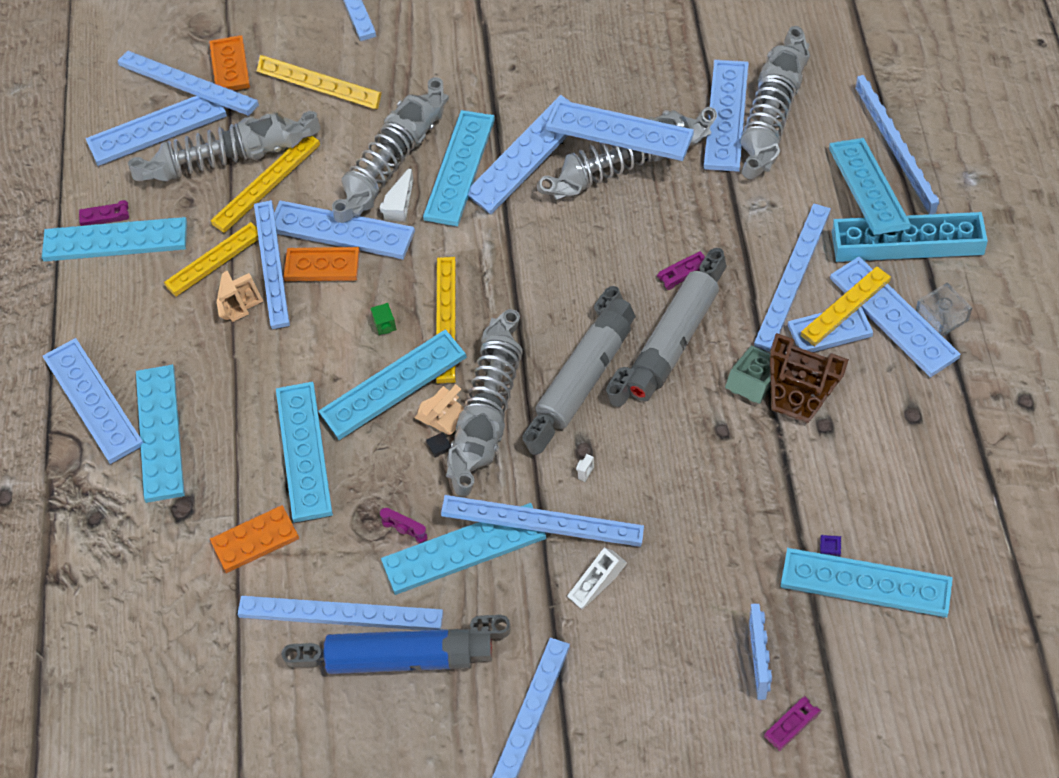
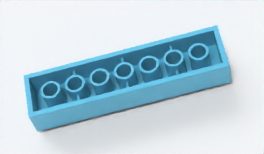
(928, 237)

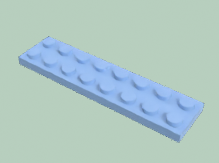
(728, 100)
(153, 128)
(620, 130)
(516, 163)
(361, 232)
(900, 321)
(93, 401)

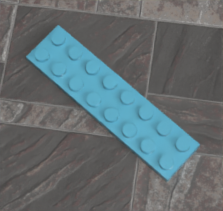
(459, 168)
(869, 186)
(114, 239)
(392, 384)
(160, 434)
(303, 452)
(454, 553)
(867, 582)

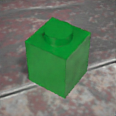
(383, 319)

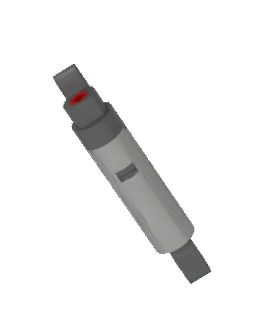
(670, 334)
(581, 369)

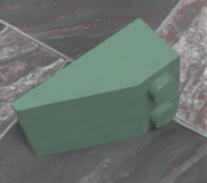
(751, 375)

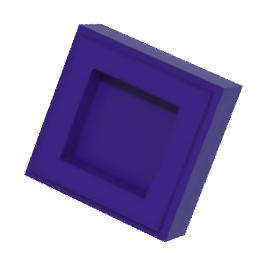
(830, 545)

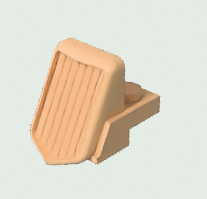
(236, 296)
(441, 410)

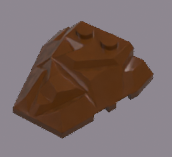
(801, 378)

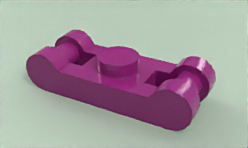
(403, 524)

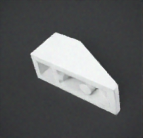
(397, 199)
(597, 577)

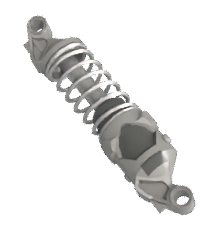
(777, 85)
(399, 135)
(246, 139)
(576, 170)
(482, 420)

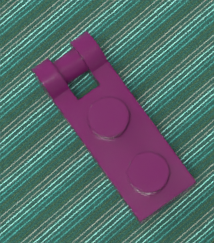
(104, 214)
(680, 270)
(792, 723)

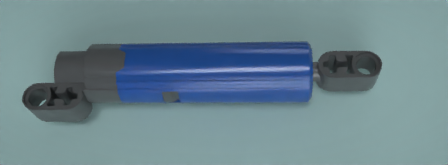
(402, 649)

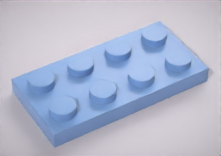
(852, 329)
(760, 655)

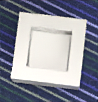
(585, 467)

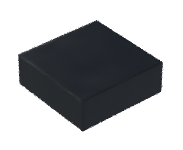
(438, 444)

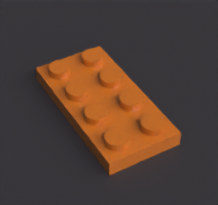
(229, 63)
(322, 264)
(254, 539)

